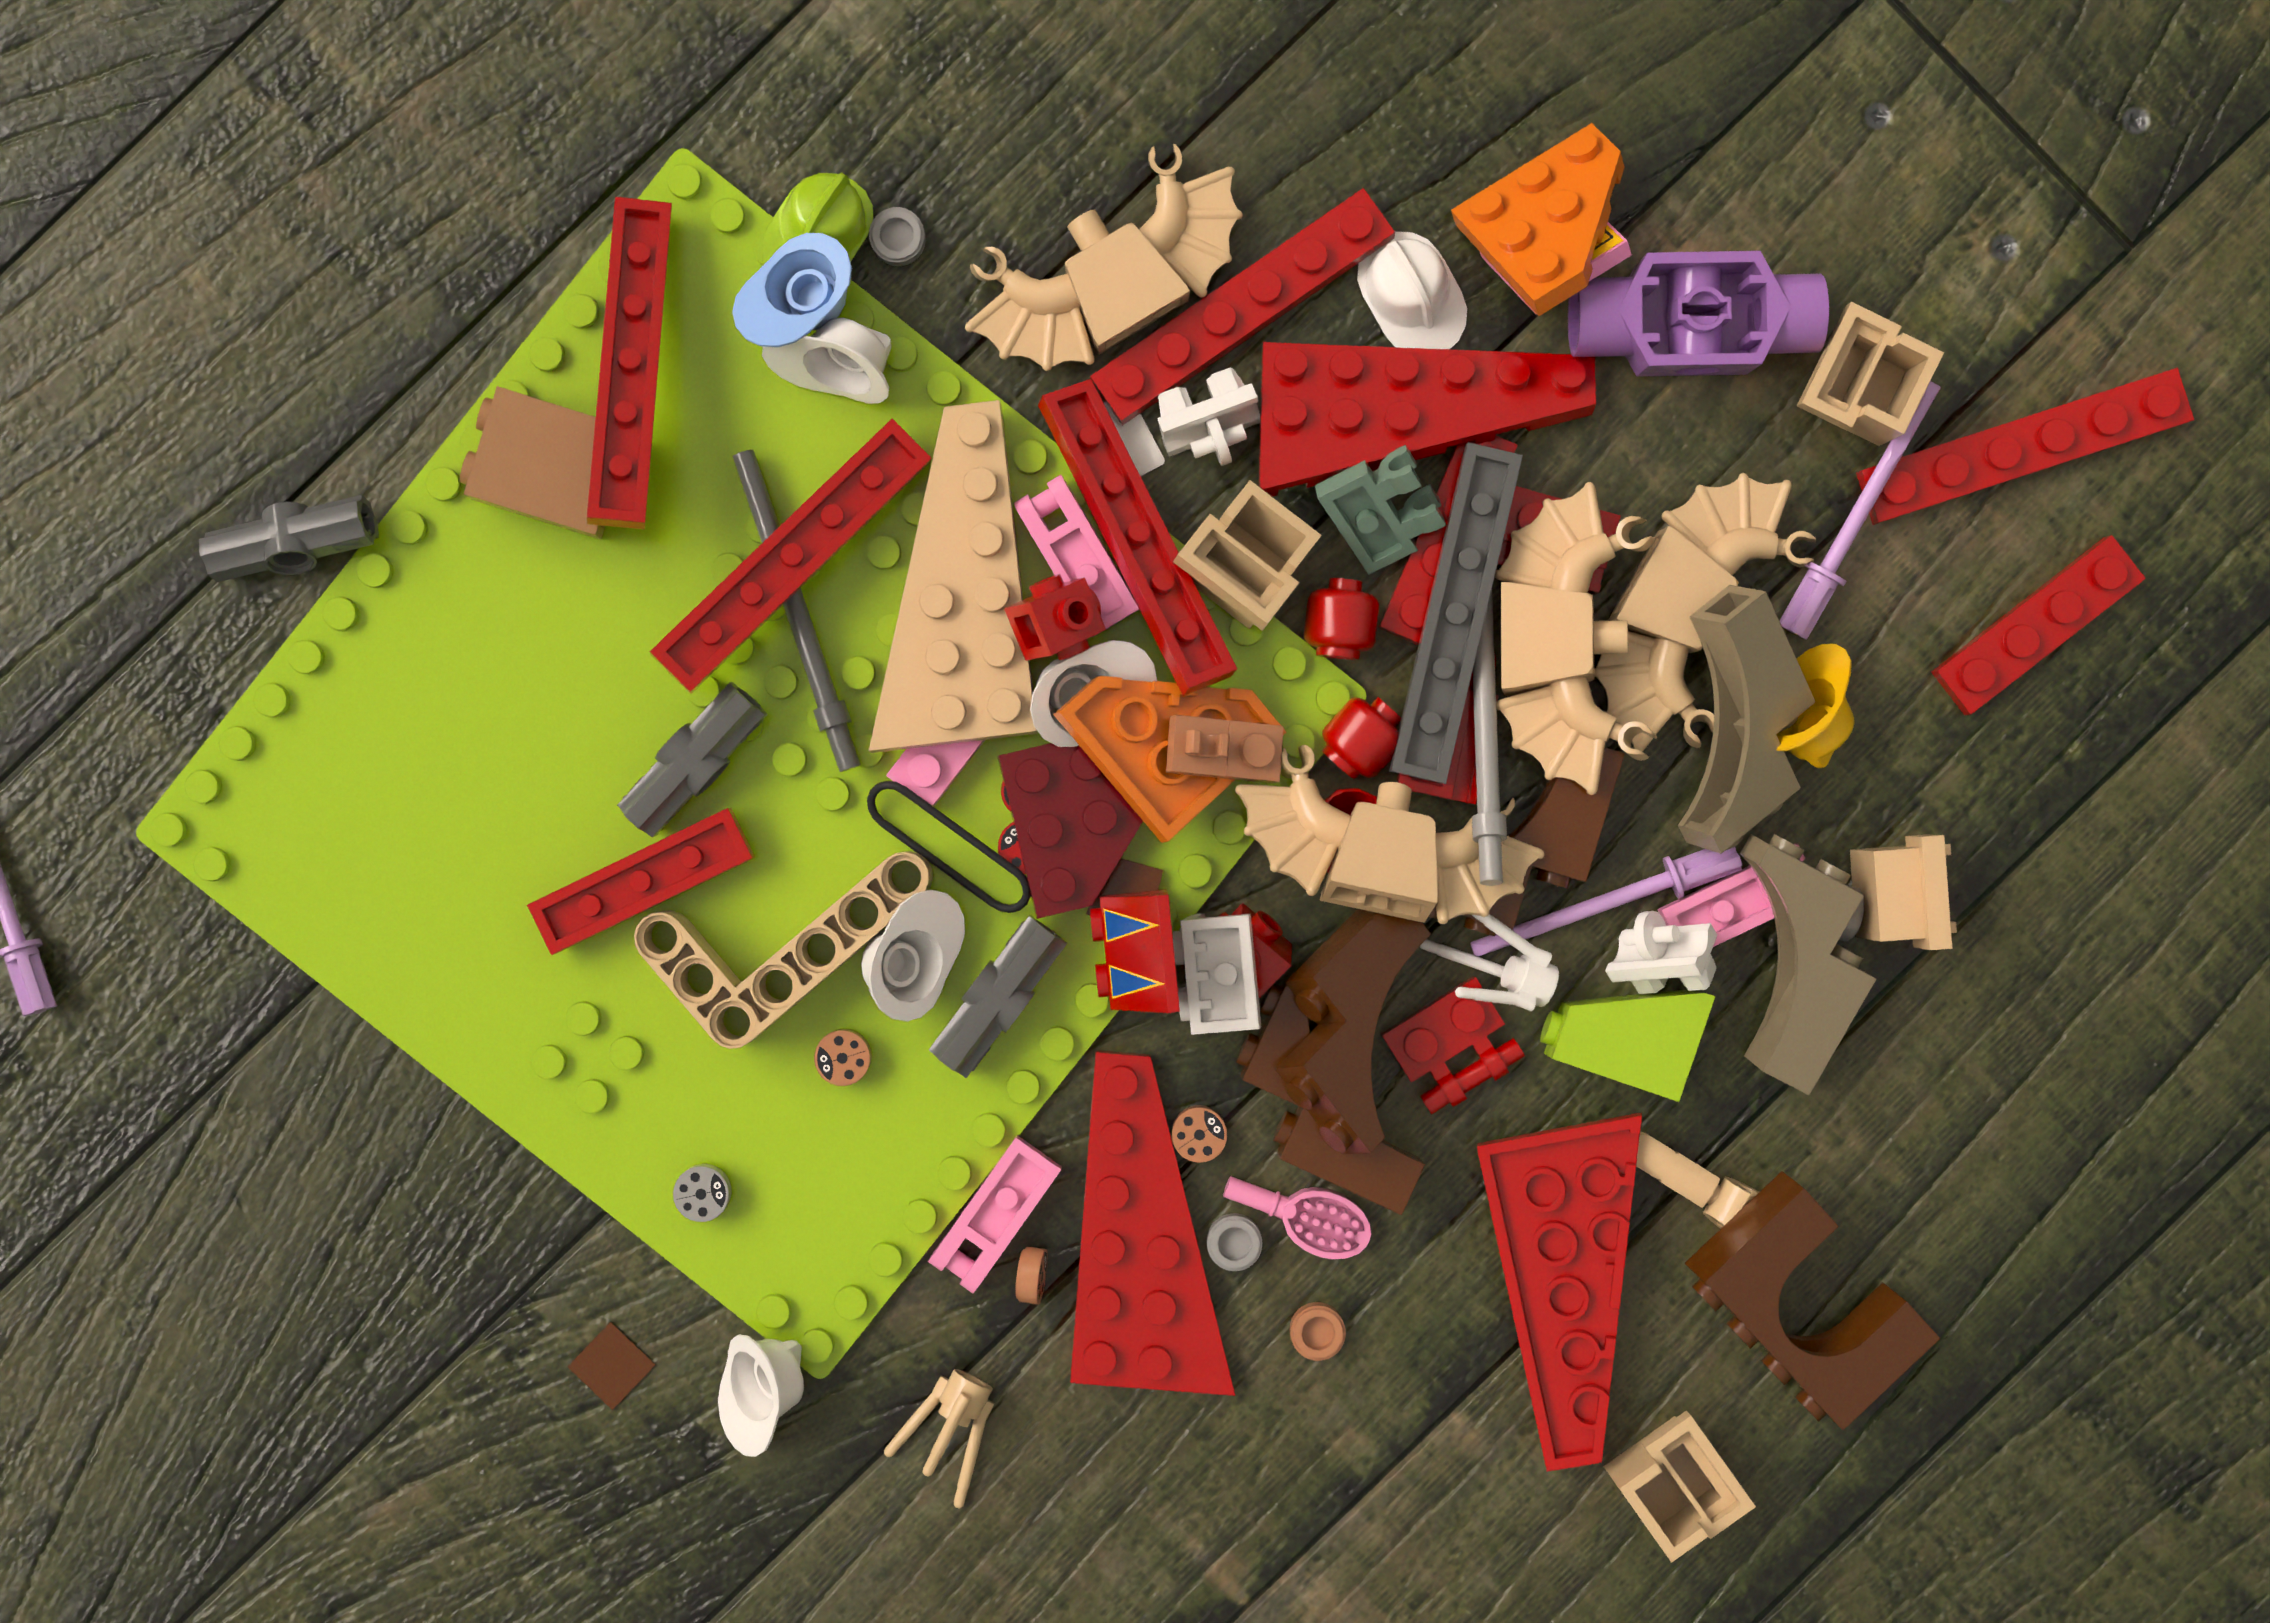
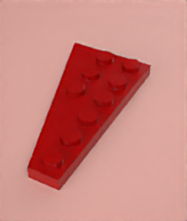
(1360, 403)
(1562, 1241)
(1141, 1275)

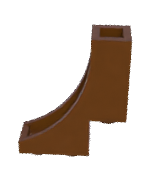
(1567, 829)
(1344, 993)
(1382, 1176)

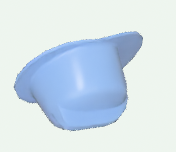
(794, 291)

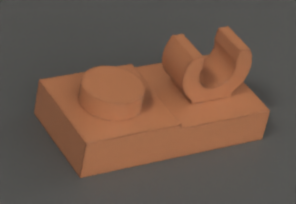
(1224, 749)

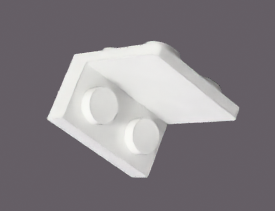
(1219, 973)

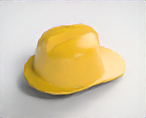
(1830, 719)

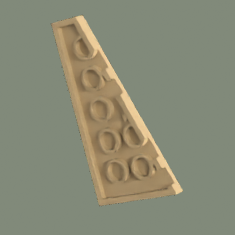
(953, 650)

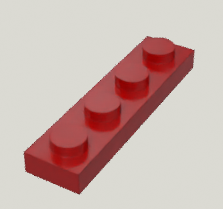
(1411, 595)
(2038, 625)
(641, 881)

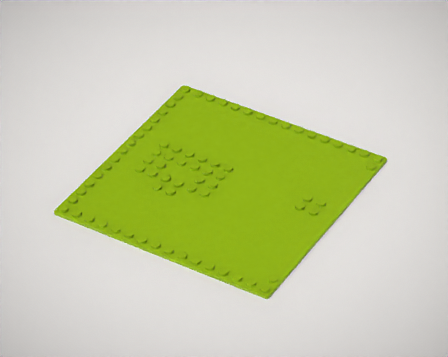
(492, 694)

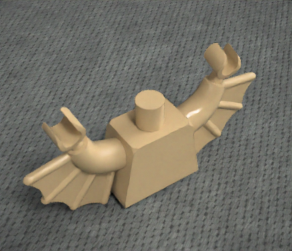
(1117, 278)
(1677, 576)
(1553, 638)
(1381, 852)

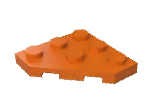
(1546, 218)
(1127, 733)

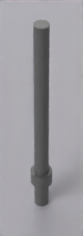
(831, 713)

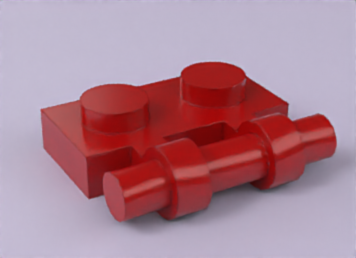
(1442, 1031)

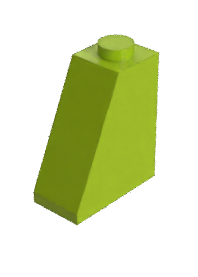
(1631, 1037)

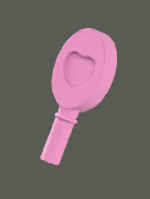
(1313, 1217)

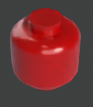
(1341, 620)
(1362, 737)

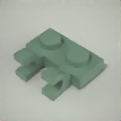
(1367, 517)

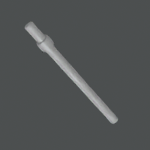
(1488, 824)

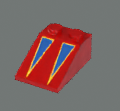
(1137, 952)

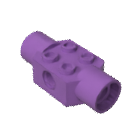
(1699, 314)

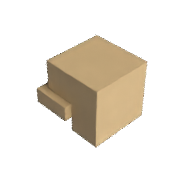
(1870, 376)
(1248, 556)
(1905, 892)
(1679, 1486)

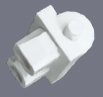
(1211, 423)
(1661, 952)

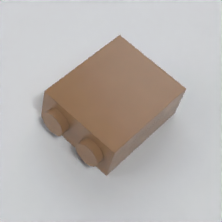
(533, 461)

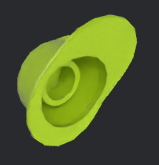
(822, 205)

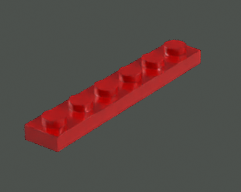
(1243, 306)
(629, 363)
(2031, 444)
(1137, 537)
(790, 556)

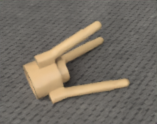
(962, 1399)

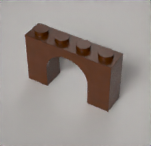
(1746, 1272)

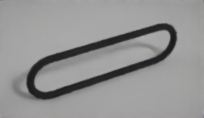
(958, 830)

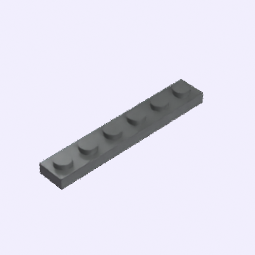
(1456, 613)

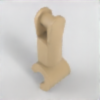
(1693, 1180)

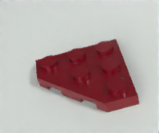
(1066, 824)

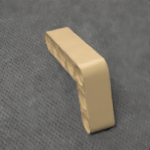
(792, 958)

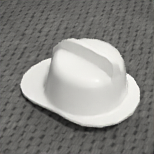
(1413, 294)
(836, 360)
(1068, 676)
(914, 955)
(758, 1388)

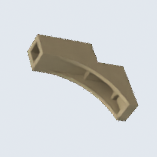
(1755, 697)
(1816, 978)

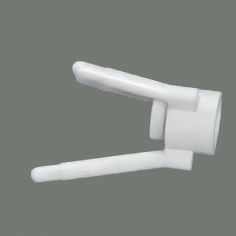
(1528, 979)

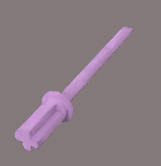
(1821, 580)
(1680, 874)
(23, 959)

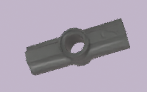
(289, 538)
(692, 759)
(997, 996)

